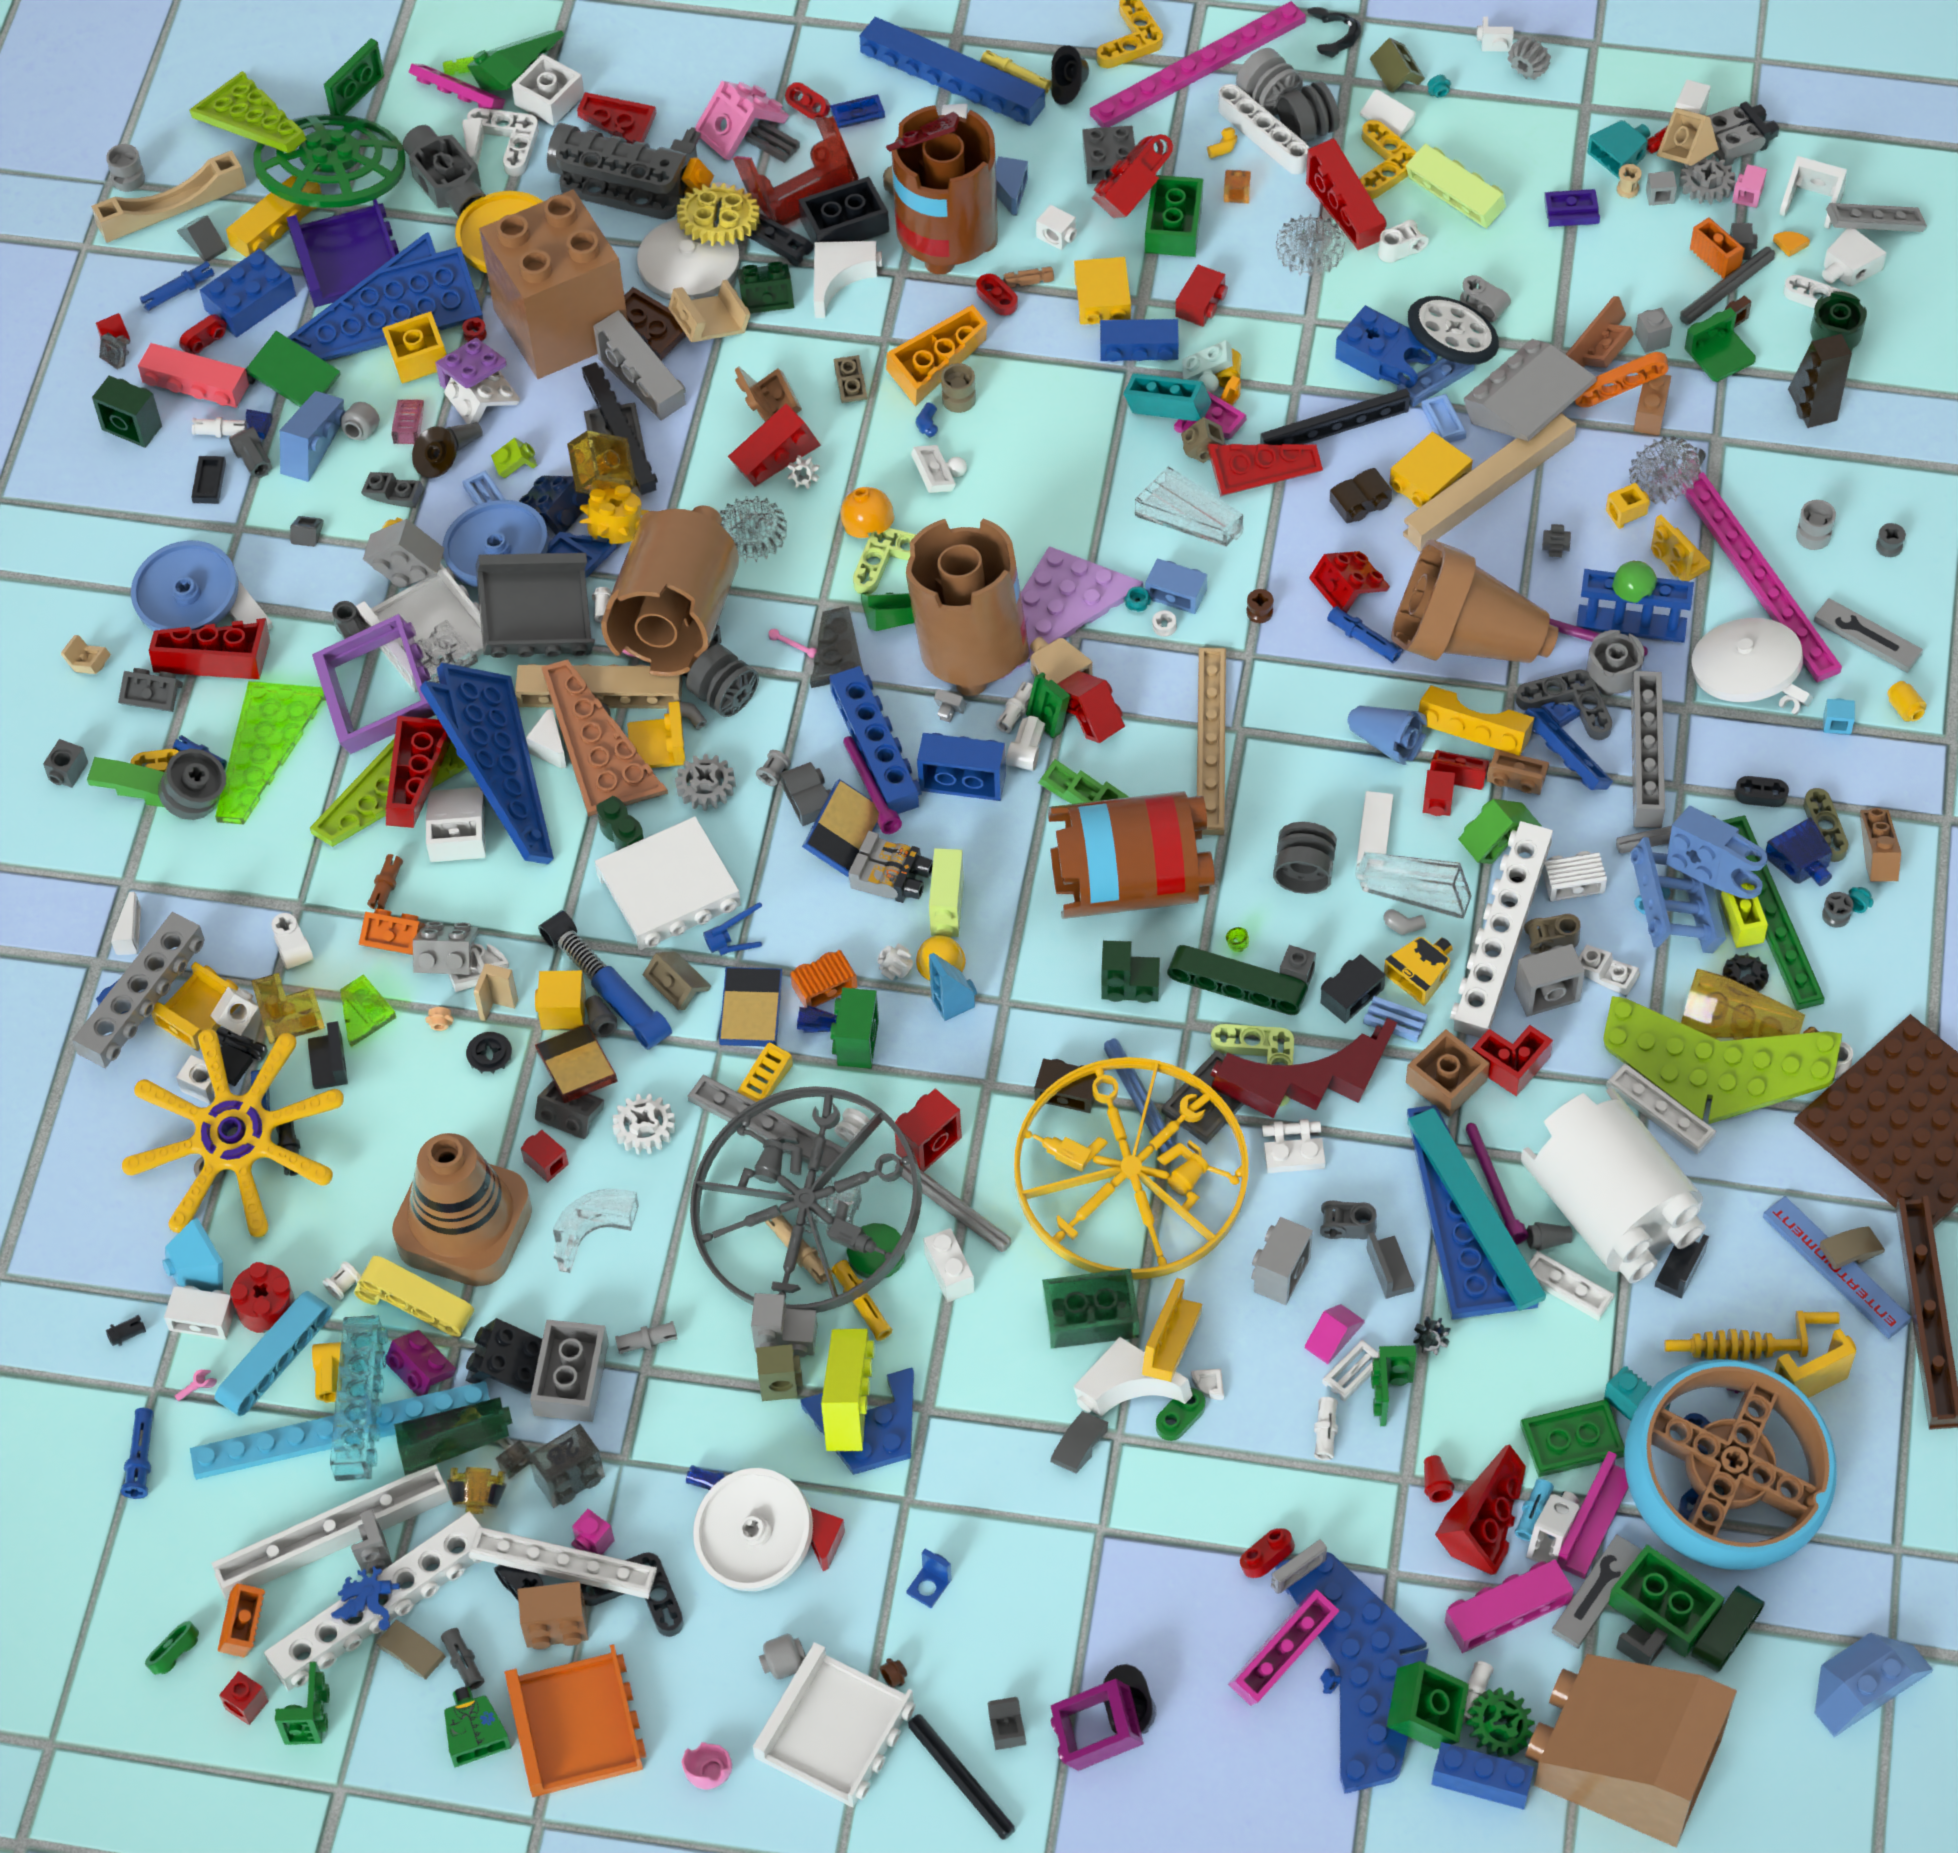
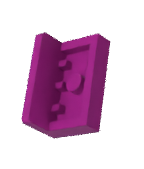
(418, 1362)

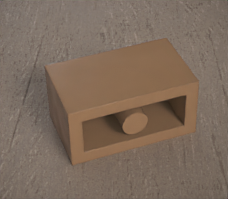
(1652, 405)

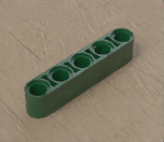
(1237, 980)

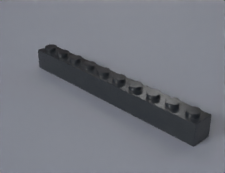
(617, 425)

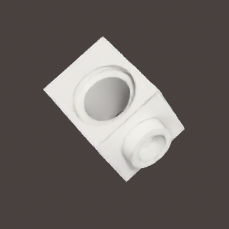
(1056, 227)
(238, 1021)
(189, 1077)

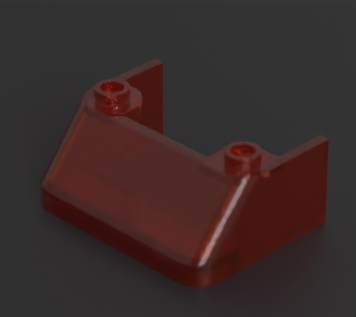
(831, 169)

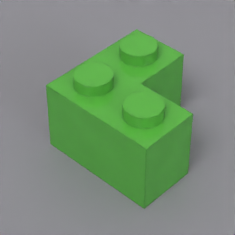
(1490, 831)

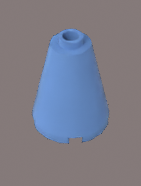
(1390, 730)

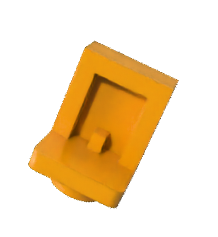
(696, 175)

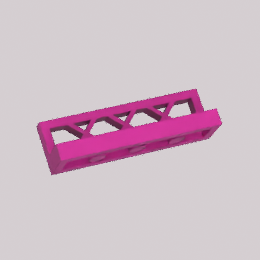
(1594, 1518)

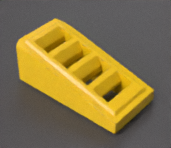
(774, 1059)

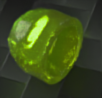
(1241, 936)

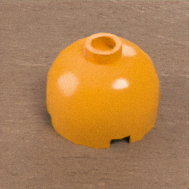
(866, 512)

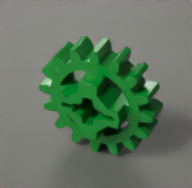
(1504, 1737)

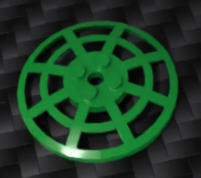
(333, 153)

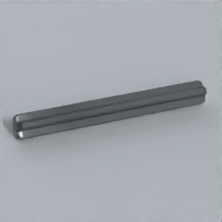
(1727, 285)

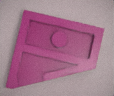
(1220, 413)

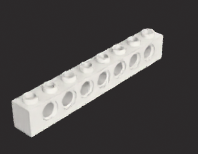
(1527, 839)
(409, 1568)

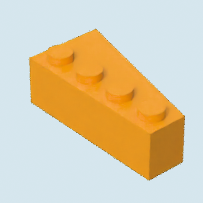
(920, 361)

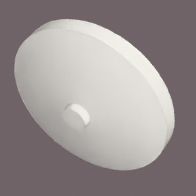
(674, 260)
(1747, 659)
(753, 1529)

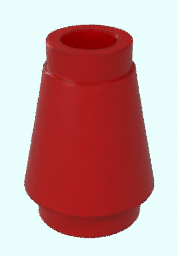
(1437, 1481)

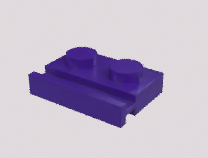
(1572, 207)

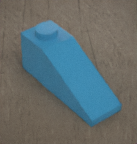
(949, 988)

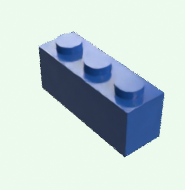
(1139, 340)
(1482, 1775)

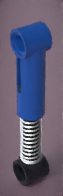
(647, 1025)

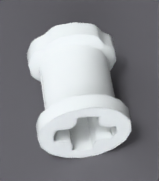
(341, 1280)

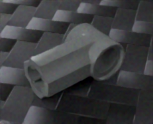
(249, 448)
(348, 626)

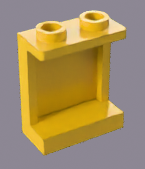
(1102, 290)
(1429, 469)
(191, 1006)
(1822, 1371)

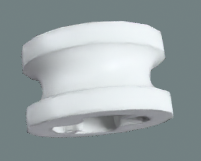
(1171, 626)

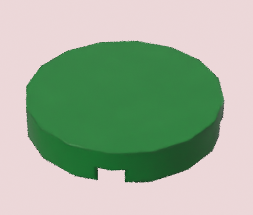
(867, 1263)

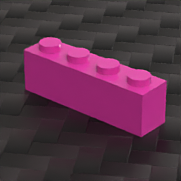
(1508, 1605)
(1283, 1647)

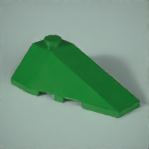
(505, 64)

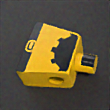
(1420, 967)

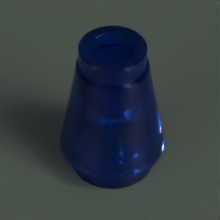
(814, 1020)

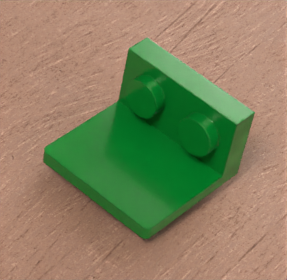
(1392, 1366)
(307, 1724)

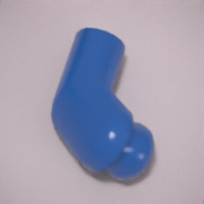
(924, 420)

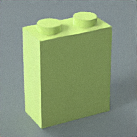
(946, 892)

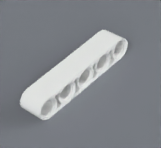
(1263, 128)

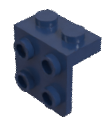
(556, 501)

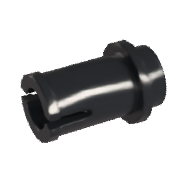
(125, 1330)

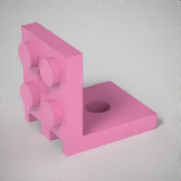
(739, 107)

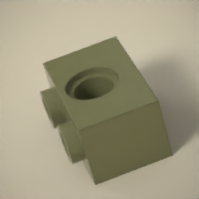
(778, 1372)

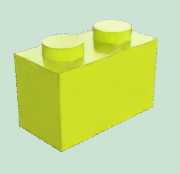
(1744, 918)

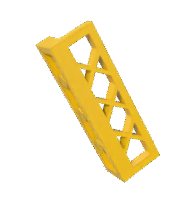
(1171, 1334)

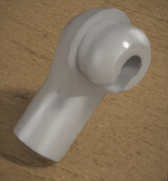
(1402, 924)

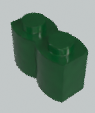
(617, 824)

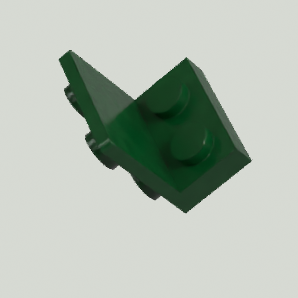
(766, 287)

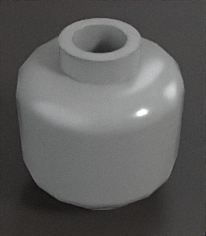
(360, 421)
(782, 1656)

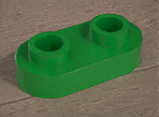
(1183, 1414)
(178, 1641)

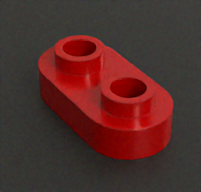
(809, 101)
(1000, 298)
(202, 334)
(1267, 1553)

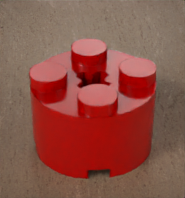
(261, 1296)

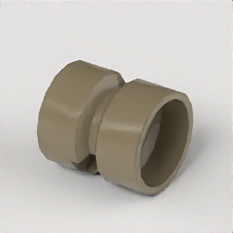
(958, 388)

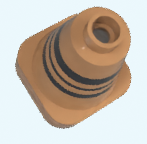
(461, 1213)

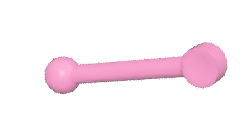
(774, 635)

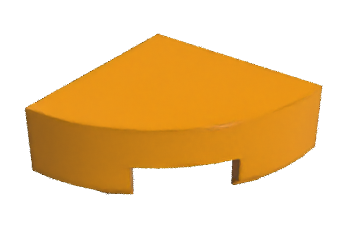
(1791, 242)
(1232, 390)

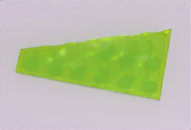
(264, 738)

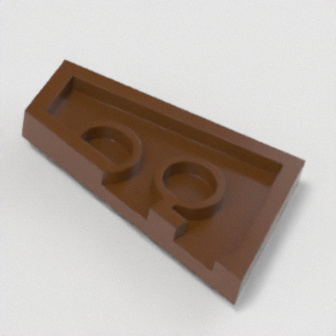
(653, 322)

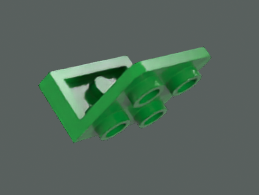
(1717, 346)

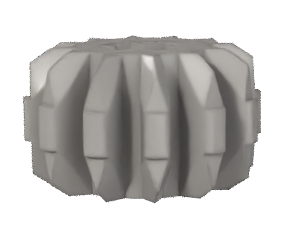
(1529, 57)

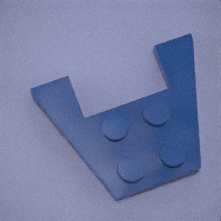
(885, 1428)

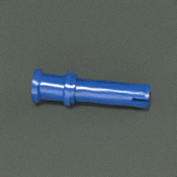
(138, 1463)

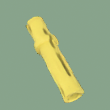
(1007, 65)

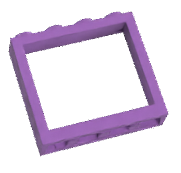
(353, 647)

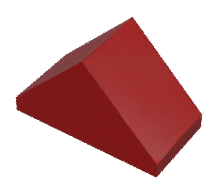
(826, 1536)

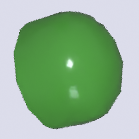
(1634, 581)

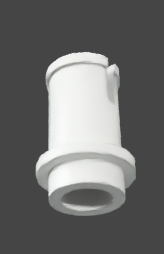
(601, 599)

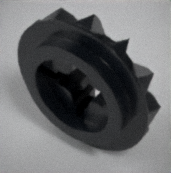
(1759, 975)
(477, 1052)

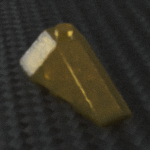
(1736, 1011)

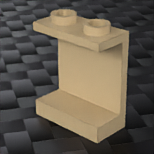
(710, 316)

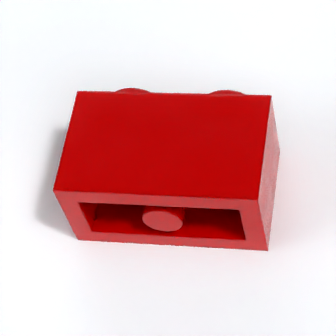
(1201, 295)

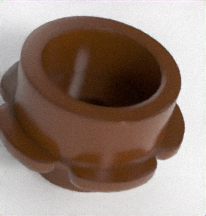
(893, 1672)

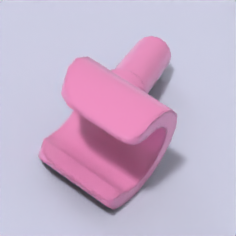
(198, 1381)

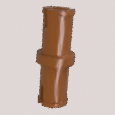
(385, 882)

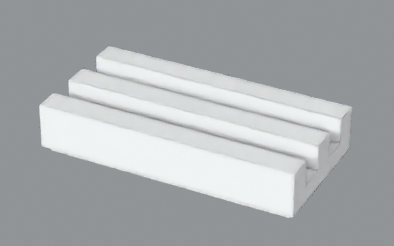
(1337, 1387)

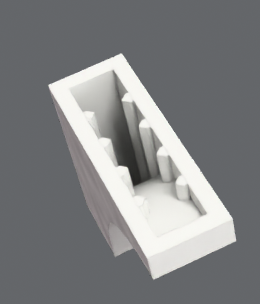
(840, 265)
(1119, 1378)

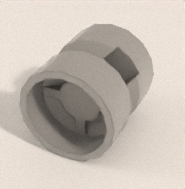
(125, 167)
(1815, 524)

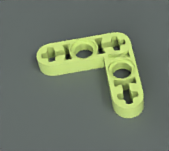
(883, 551)
(1267, 1046)

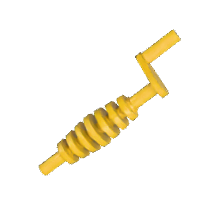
(1755, 1344)

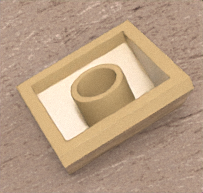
(1688, 138)

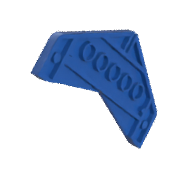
(1367, 1648)

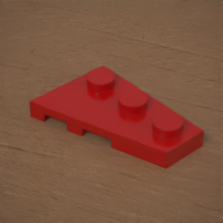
(617, 116)

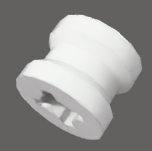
(851, 1125)

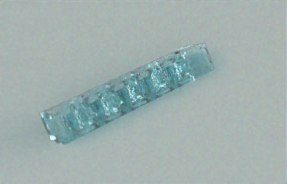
(357, 1398)

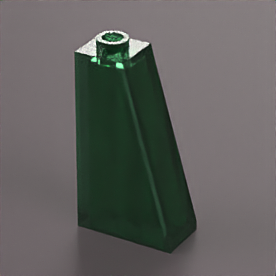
(450, 1433)

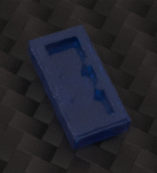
(857, 111)

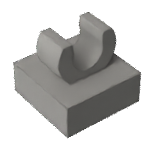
(948, 704)

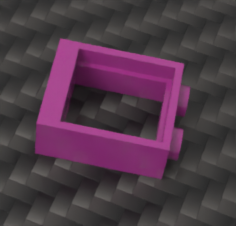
(1124, 1716)

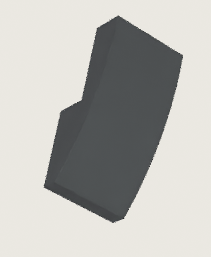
(389, 490)
(1077, 1442)

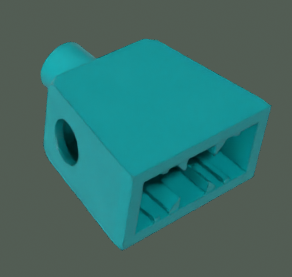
(1619, 145)

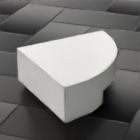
(1209, 1383)

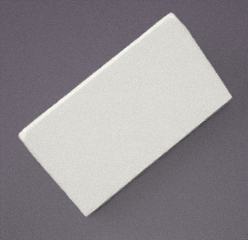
(1389, 112)

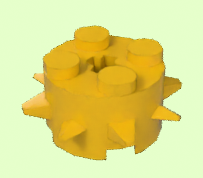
(613, 514)

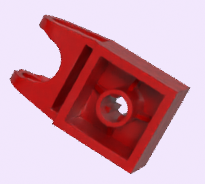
(1132, 176)

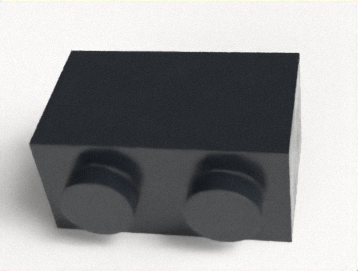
(1352, 988)

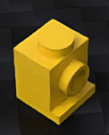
(1627, 504)

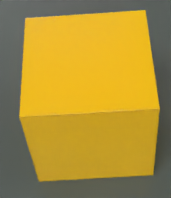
(560, 999)

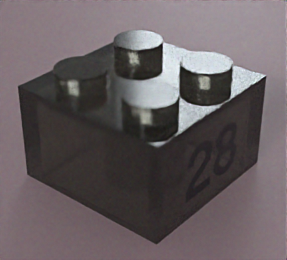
(567, 1466)

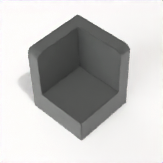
(1641, 1645)

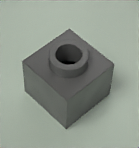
(1744, 235)

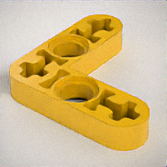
(1113, 52)
(1393, 158)

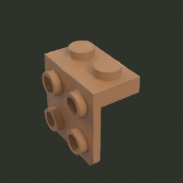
(767, 394)

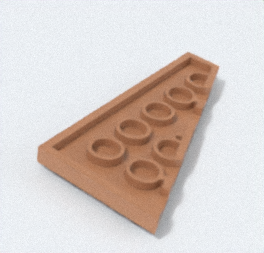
(597, 747)

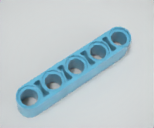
(273, 1353)

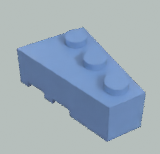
(309, 435)

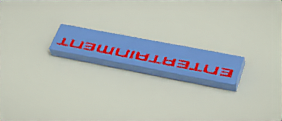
(1848, 1280)

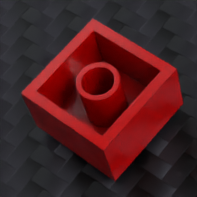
(929, 1128)

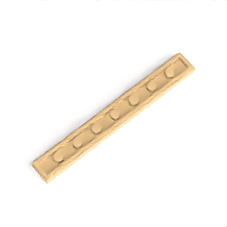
(1212, 736)

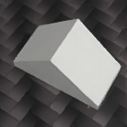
(1694, 97)
(545, 741)

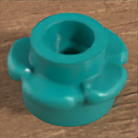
(1438, 86)
(1140, 594)
(1861, 899)

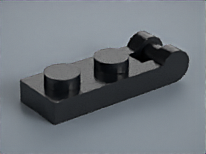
(781, 239)

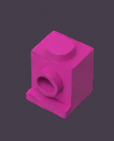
(592, 1533)

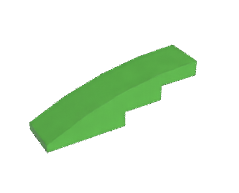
(127, 779)
(1077, 787)

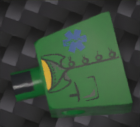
(473, 1728)

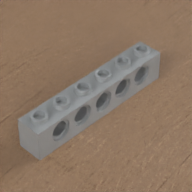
(1647, 749)
(124, 996)

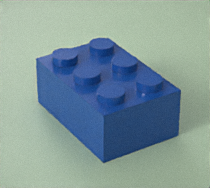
(248, 292)
(961, 766)

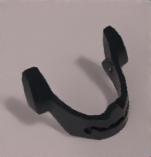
(1347, 41)

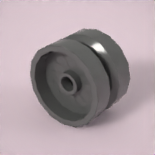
(192, 784)

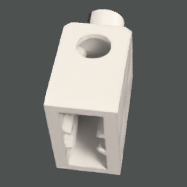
(1852, 259)
(1556, 1521)

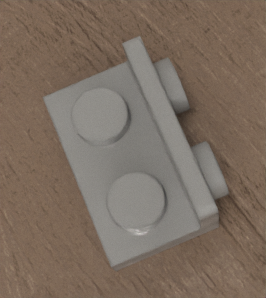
(373, 1548)

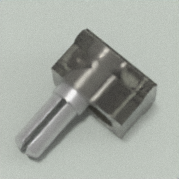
(514, 1458)

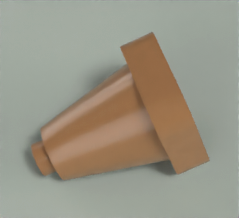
(1467, 612)

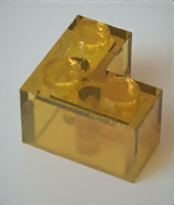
(286, 1013)

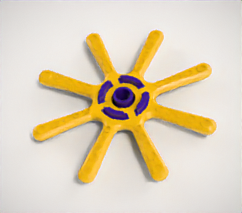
(242, 1148)

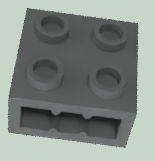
(1104, 148)

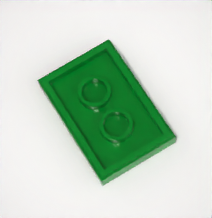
(354, 79)
(291, 369)
(1572, 1437)

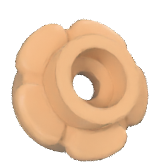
(439, 1018)

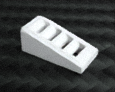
(474, 137)
(127, 931)

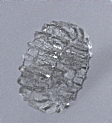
(1295, 249)
(1661, 463)
(755, 527)

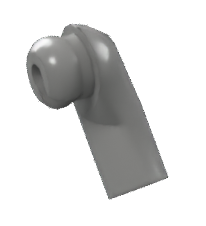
(692, 713)

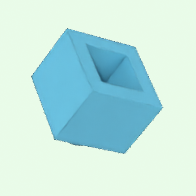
(1839, 716)

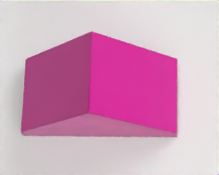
(1333, 1332)

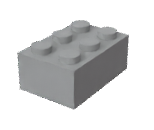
(569, 1370)

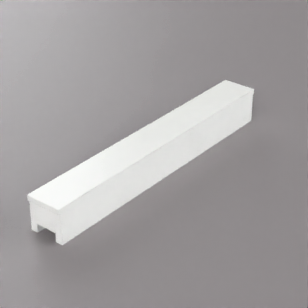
(330, 1531)

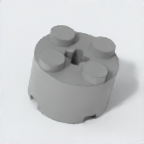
(1613, 661)

